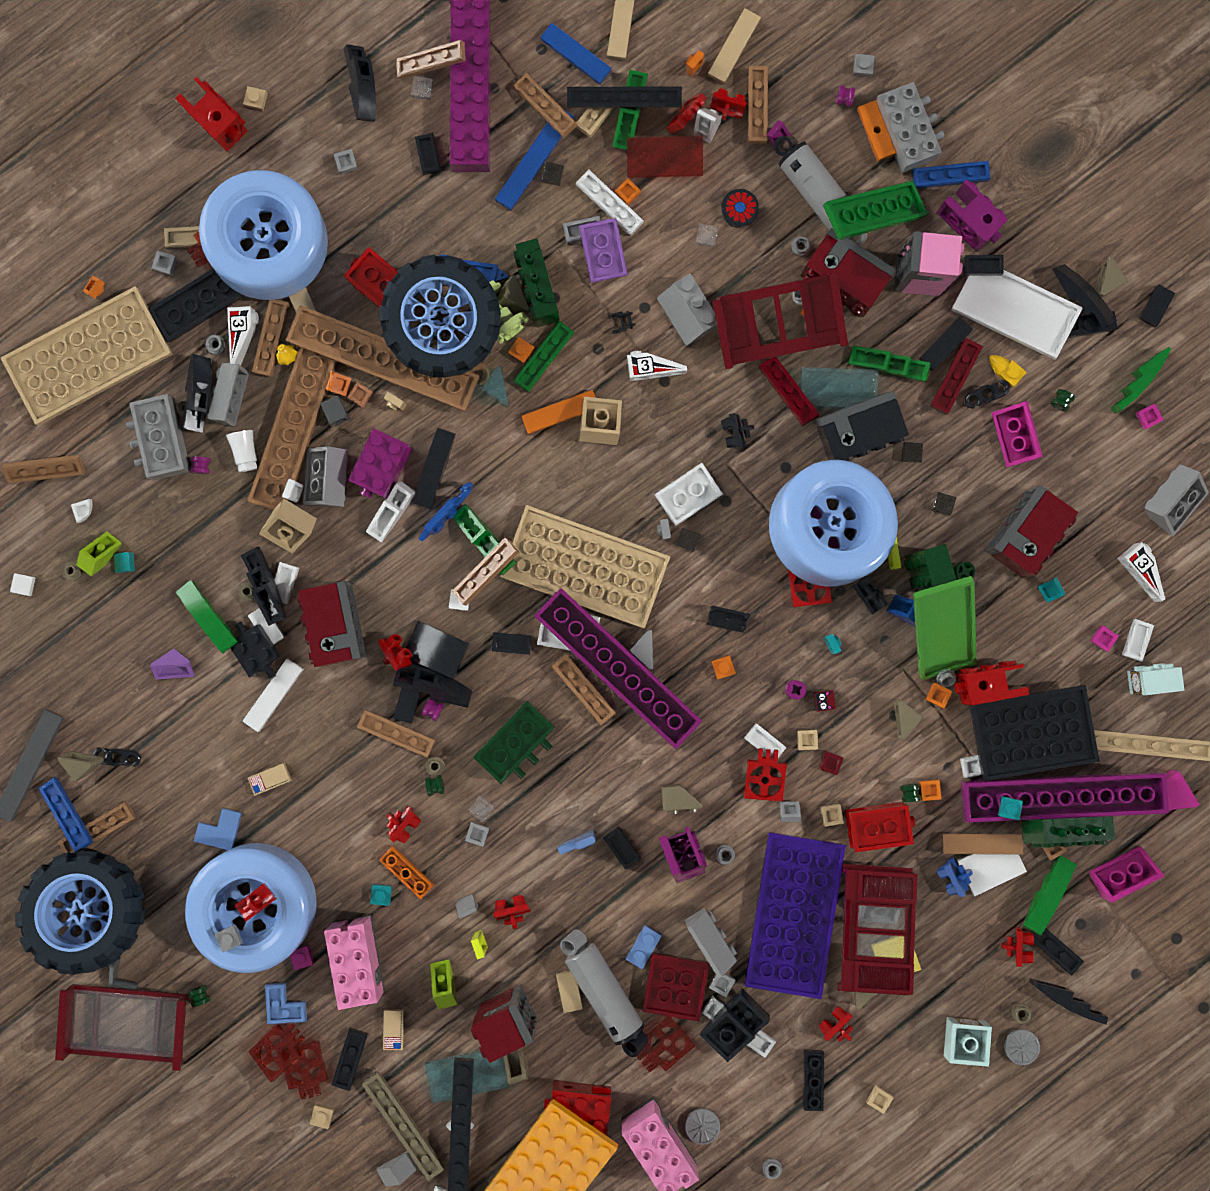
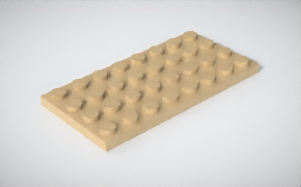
(86, 356)
(588, 565)

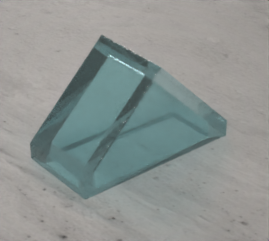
(496, 388)

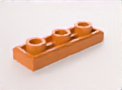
(873, 120)
(415, 881)

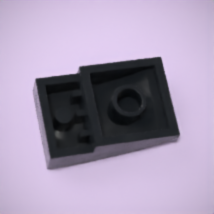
(437, 649)
(735, 1025)

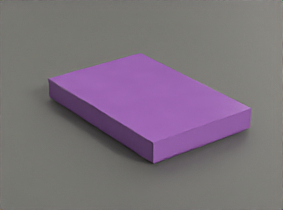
(603, 250)

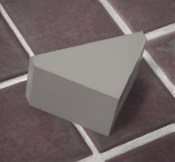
(643, 649)
(397, 1169)

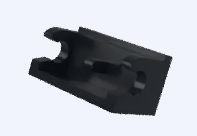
(727, 619)

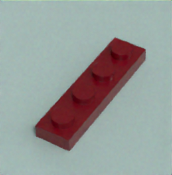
(956, 376)
(789, 391)

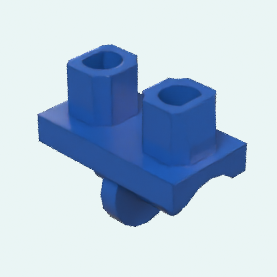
(958, 876)

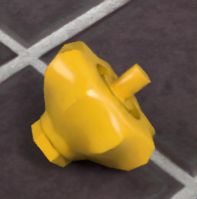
(286, 354)

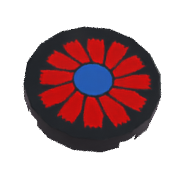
(739, 208)

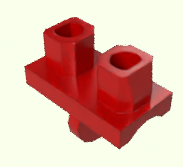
(728, 105)
(394, 653)
(399, 822)
(255, 902)
(502, 911)
(1022, 937)
(830, 1030)

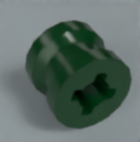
(1062, 400)
(967, 570)
(434, 785)
(910, 792)
(199, 996)

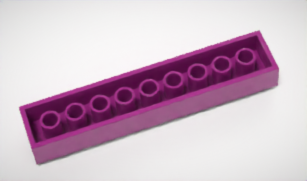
(470, 87)
(618, 668)
(1067, 796)

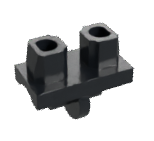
(733, 422)
(870, 594)

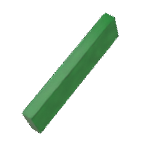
(544, 356)

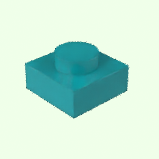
(1051, 590)
(833, 643)
(1010, 808)
(381, 894)

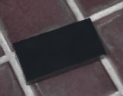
(428, 154)
(983, 265)
(1157, 305)
(511, 643)
(621, 848)

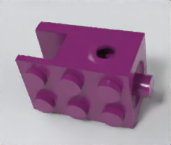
(977, 221)
(380, 464)
(683, 855)

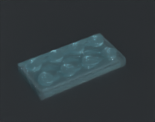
(838, 386)
(485, 1078)

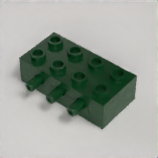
(536, 279)
(929, 568)
(515, 743)
(1068, 831)

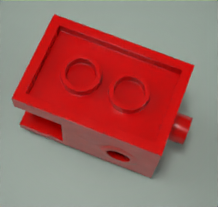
(215, 116)
(370, 276)
(987, 683)
(879, 826)
(585, 1100)

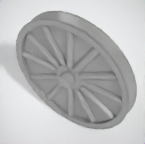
(1022, 1047)
(702, 1126)

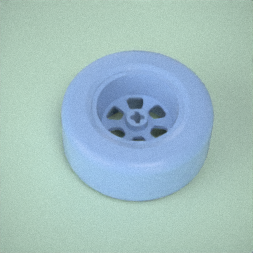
(246, 198)
(855, 490)
(219, 880)

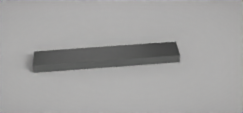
(29, 764)

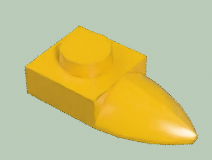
(1007, 369)

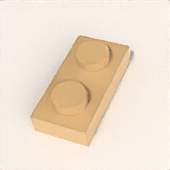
(592, 120)

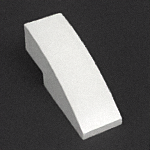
(391, 511)

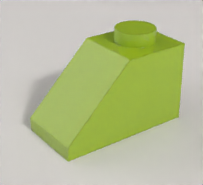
(98, 553)
(443, 984)

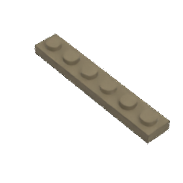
(403, 1126)

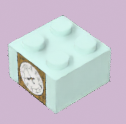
(1155, 679)
(967, 1041)

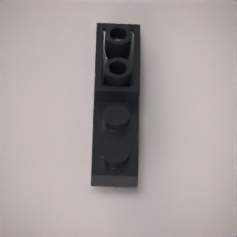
(362, 83)
(198, 393)
(434, 683)

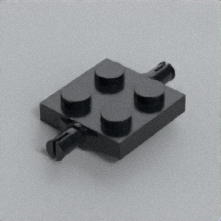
(255, 651)

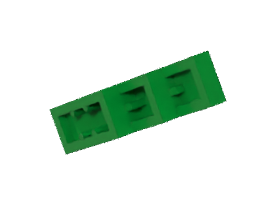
(629, 117)
(889, 363)
(1143, 377)
(479, 533)
(207, 617)
(1050, 894)

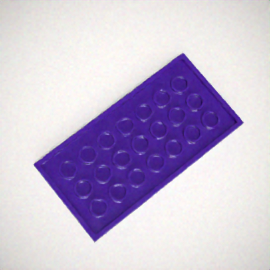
(795, 915)

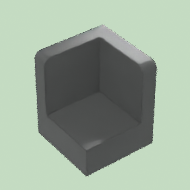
(335, 411)

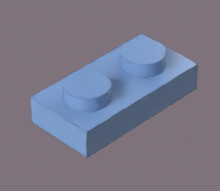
(643, 946)

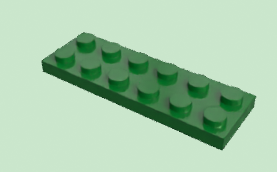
(875, 210)

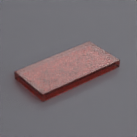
(664, 156)

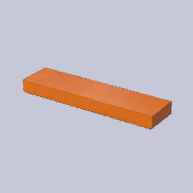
(555, 413)

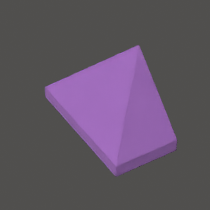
(172, 666)

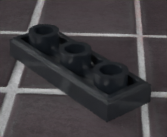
(813, 1069)

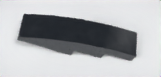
(1079, 289)
(434, 468)
(264, 586)
(1064, 997)

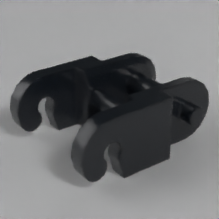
(624, 327)

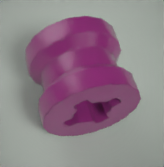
(845, 96)
(200, 465)
(792, 689)
(433, 709)

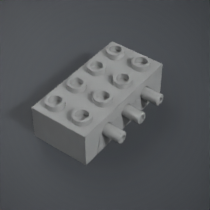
(910, 127)
(158, 437)

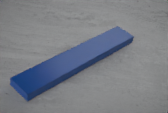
(529, 166)

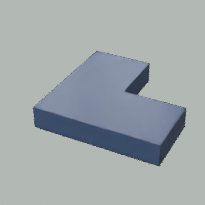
(224, 834)
(579, 842)
(280, 1010)

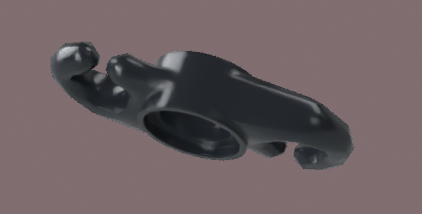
(996, 394)
(125, 753)

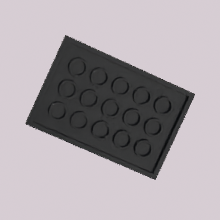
(1034, 733)

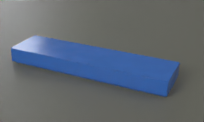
(575, 53)
(950, 174)
(66, 815)

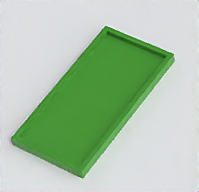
(945, 627)

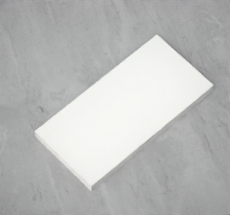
(1018, 311)

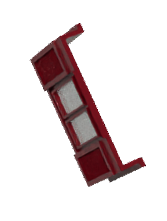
(879, 930)

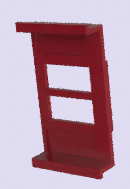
(821, 312)

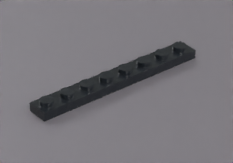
(460, 1124)

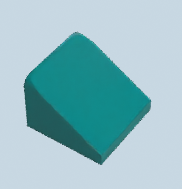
(124, 562)

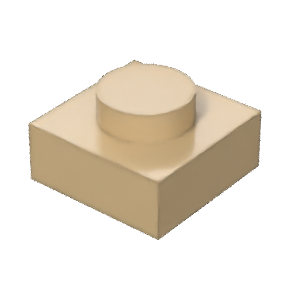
(255, 98)
(394, 402)
(807, 739)
(832, 815)
(879, 1099)
(322, 1116)

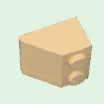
(600, 420)
(288, 526)

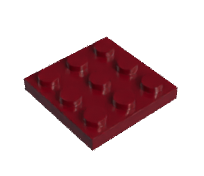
(675, 986)

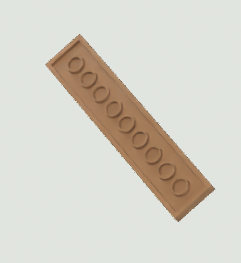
(371, 355)
(292, 428)

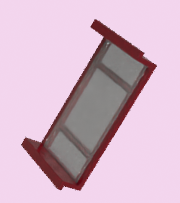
(121, 1024)

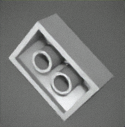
(688, 310)
(228, 394)
(325, 477)
(1177, 499)
(711, 941)

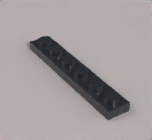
(625, 97)

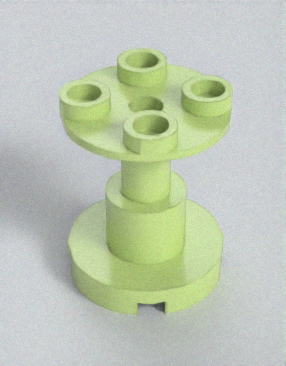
(509, 323)

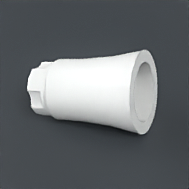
(243, 450)

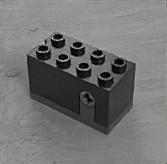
(865, 425)

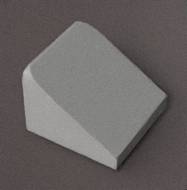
(466, 906)

